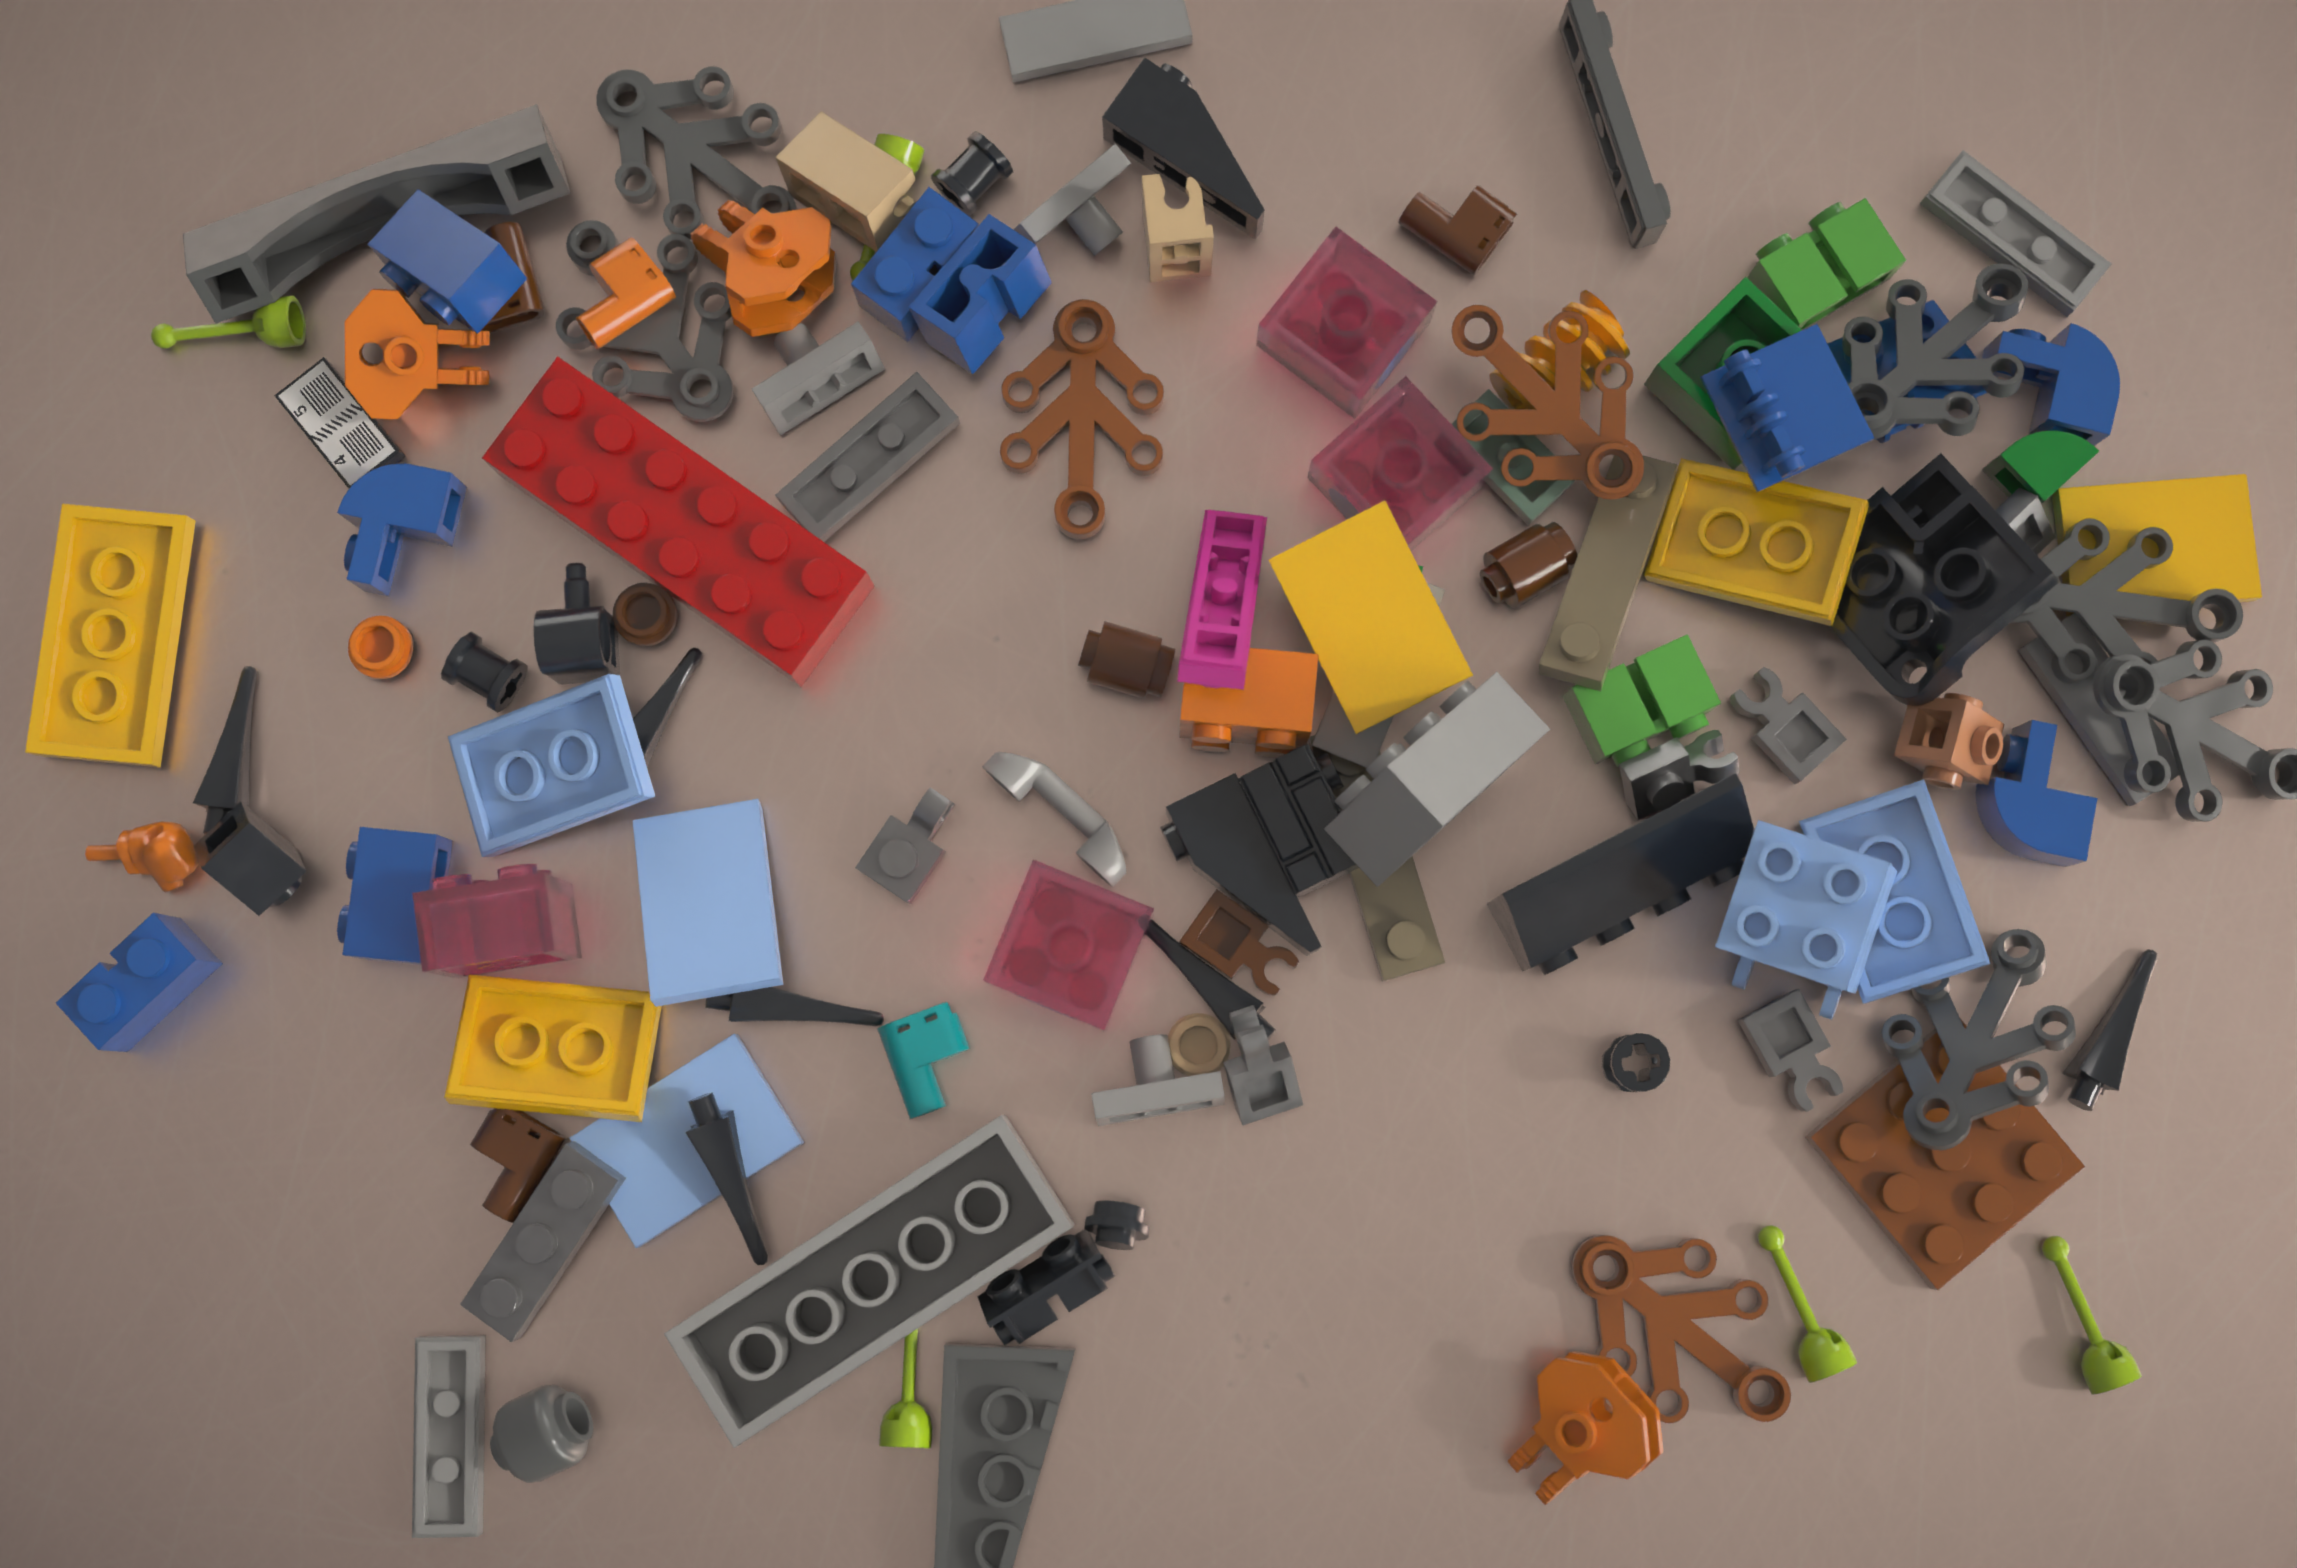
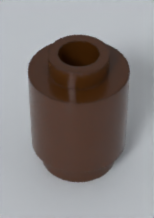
(1528, 564)
(1126, 660)

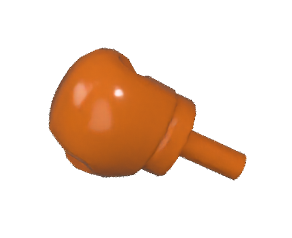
(153, 850)

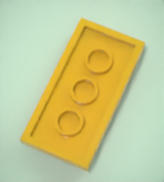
(110, 635)

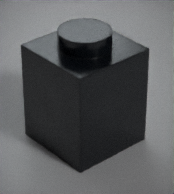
(250, 859)

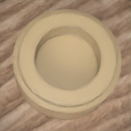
(1198, 1044)

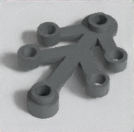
(686, 143)
(660, 333)
(1928, 361)
(2100, 604)
(2190, 726)
(1975, 1048)

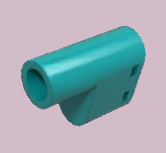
(919, 1047)

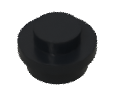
(1117, 1224)

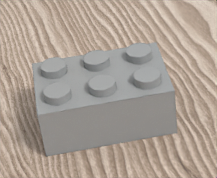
(1434, 778)

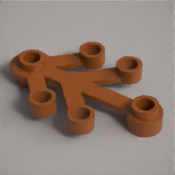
(1082, 407)
(1555, 410)
(1669, 1320)

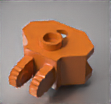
(768, 262)
(408, 354)
(1587, 1430)

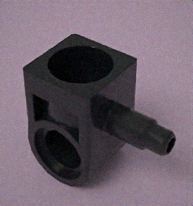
(577, 640)

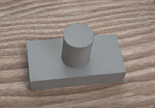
(1079, 206)
(815, 373)
(1156, 1087)

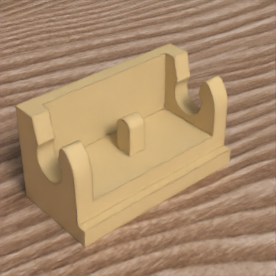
(847, 180)
(1175, 239)

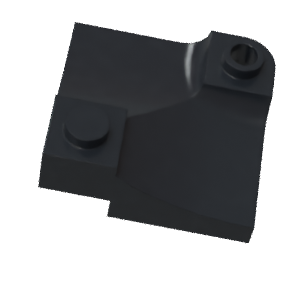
(1933, 582)

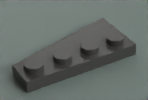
(992, 1447)

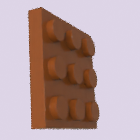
(1947, 1202)

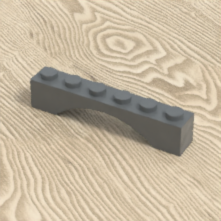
(273, 246)

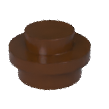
(644, 614)

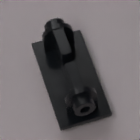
(1018, 1298)

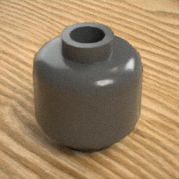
(541, 1433)

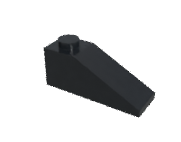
(1173, 135)
(1232, 852)

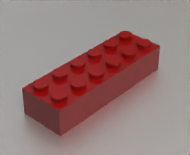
(679, 521)

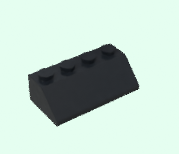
(1626, 875)

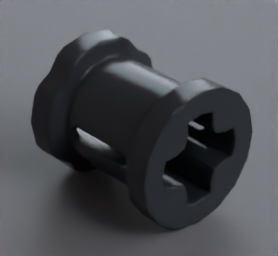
(972, 173)
(484, 671)
(1643, 1045)

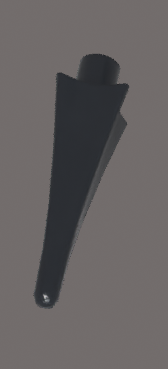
(655, 714)
(228, 773)
(1214, 988)
(781, 1005)
(2103, 1056)
(719, 1148)

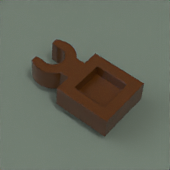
(1230, 937)

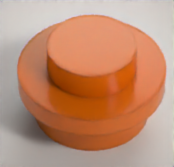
(380, 647)

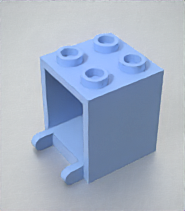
(1806, 910)

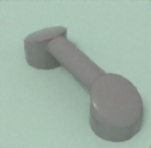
(1020, 774)

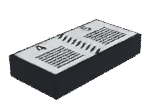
(337, 423)

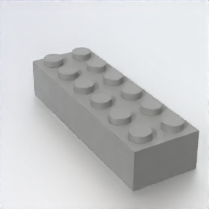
(869, 1280)

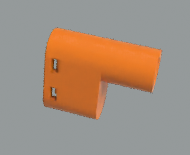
(633, 291)

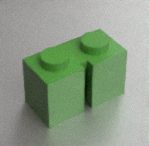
(1829, 266)
(1643, 700)

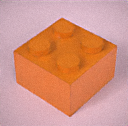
(1269, 712)

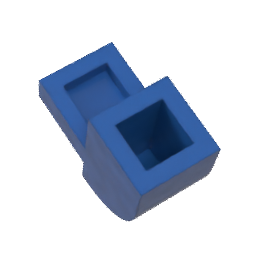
(2073, 376)
(394, 505)
(2025, 813)

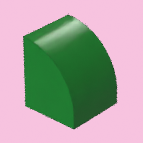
(2040, 463)

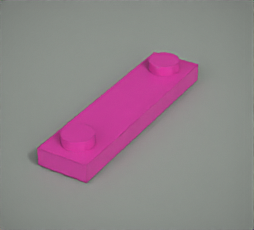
(1223, 600)

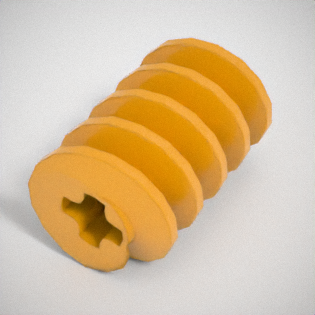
(1603, 335)

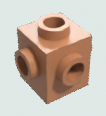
(1951, 741)

